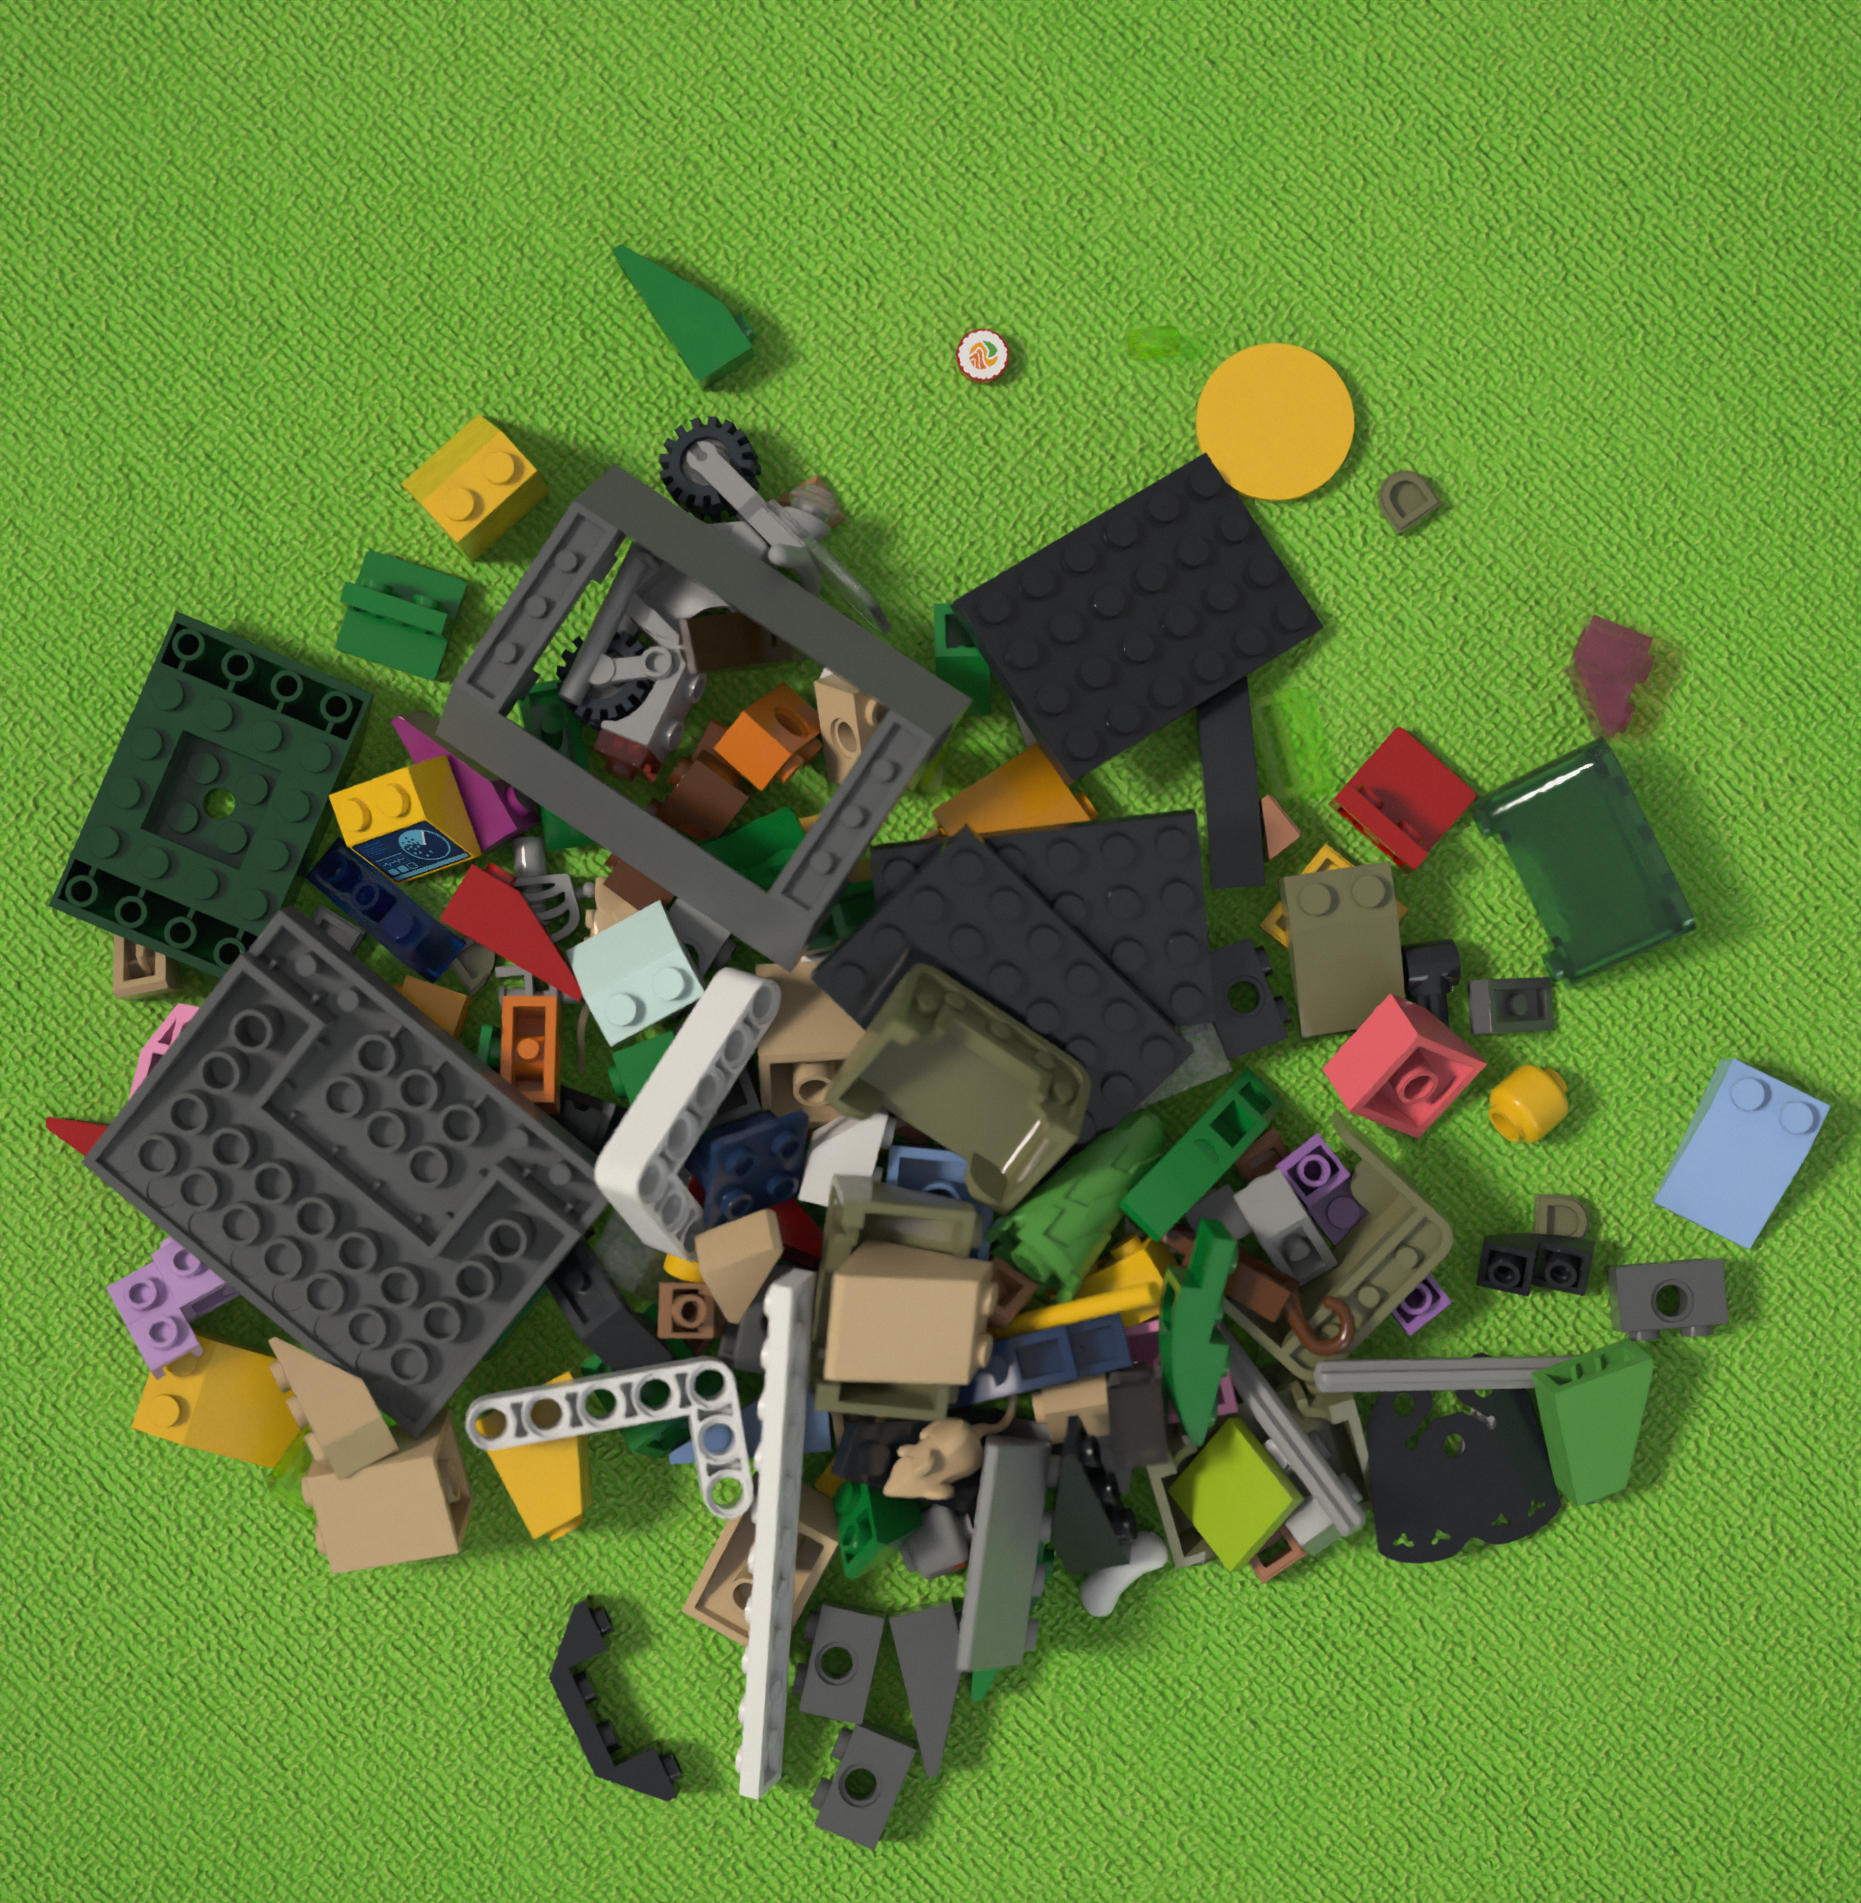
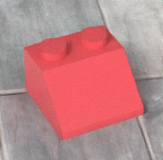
(1402, 1067)

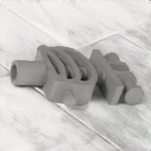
(532, 876)

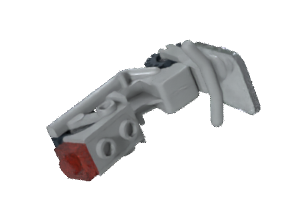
(643, 694)

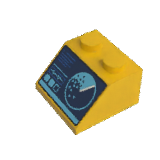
(407, 821)

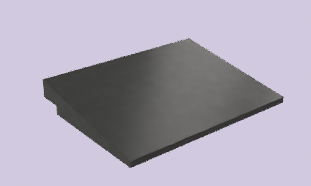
(351, 1169)

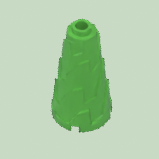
(1070, 1216)

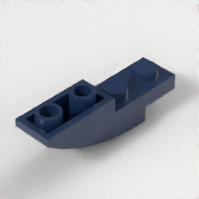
(1049, 1359)

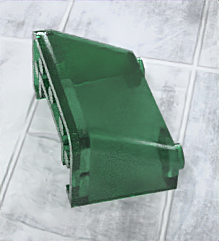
(1586, 862)

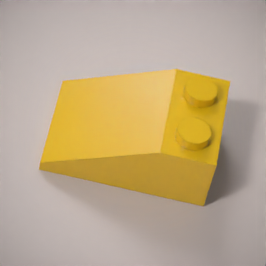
(220, 1403)

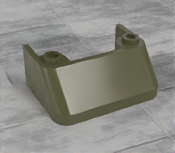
(1376, 1259)

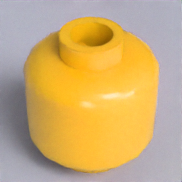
(1528, 1103)

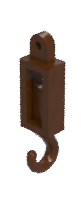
(1271, 1294)

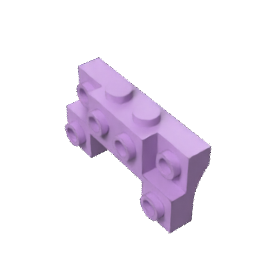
(163, 1299)

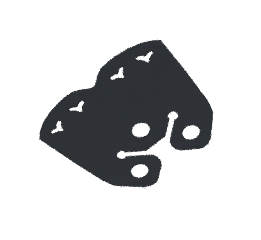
(1460, 1495)

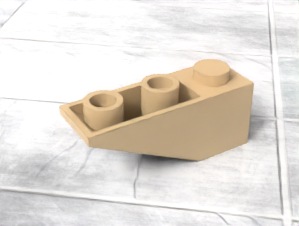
(337, 1408)

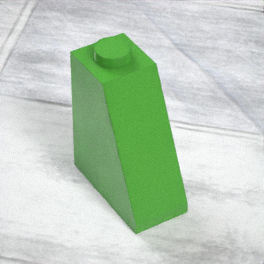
(1593, 1418)

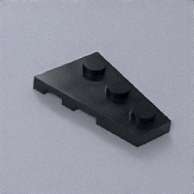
(871, 1448)

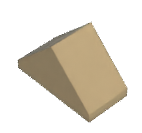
(142, 972)
(738, 1259)

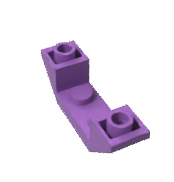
(1326, 1194)

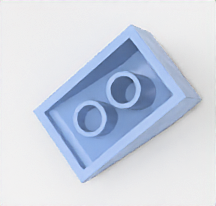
(1740, 1152)

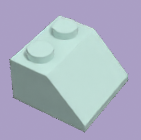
(636, 974)

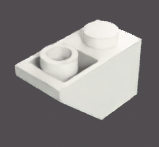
(844, 1148)

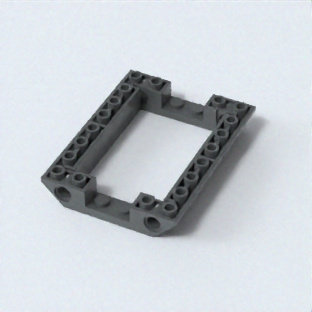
(583, 550)

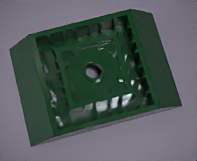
(205, 723)

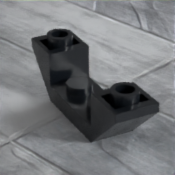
(602, 1315)
(643, 1770)

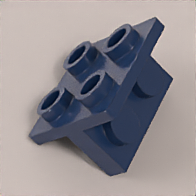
(749, 1164)

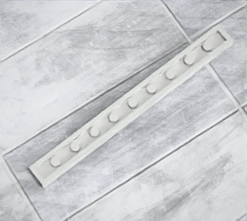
(776, 1519)

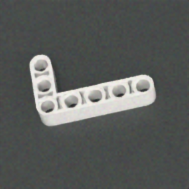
(676, 1106)
(628, 1411)

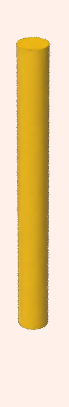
(1078, 1310)

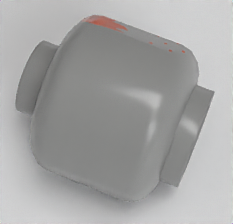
(940, 1543)

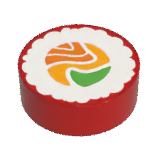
(982, 356)

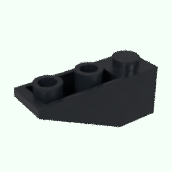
(1089, 1519)

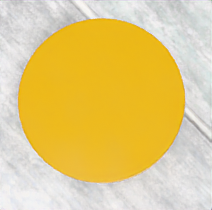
(1275, 422)

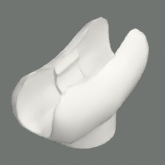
(1103, 1586)

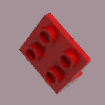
(1403, 800)

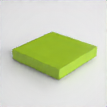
(1235, 1494)

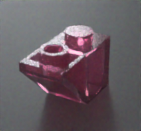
(1604, 672)

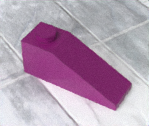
(493, 805)

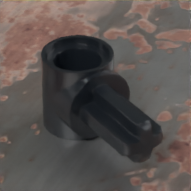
(1430, 973)

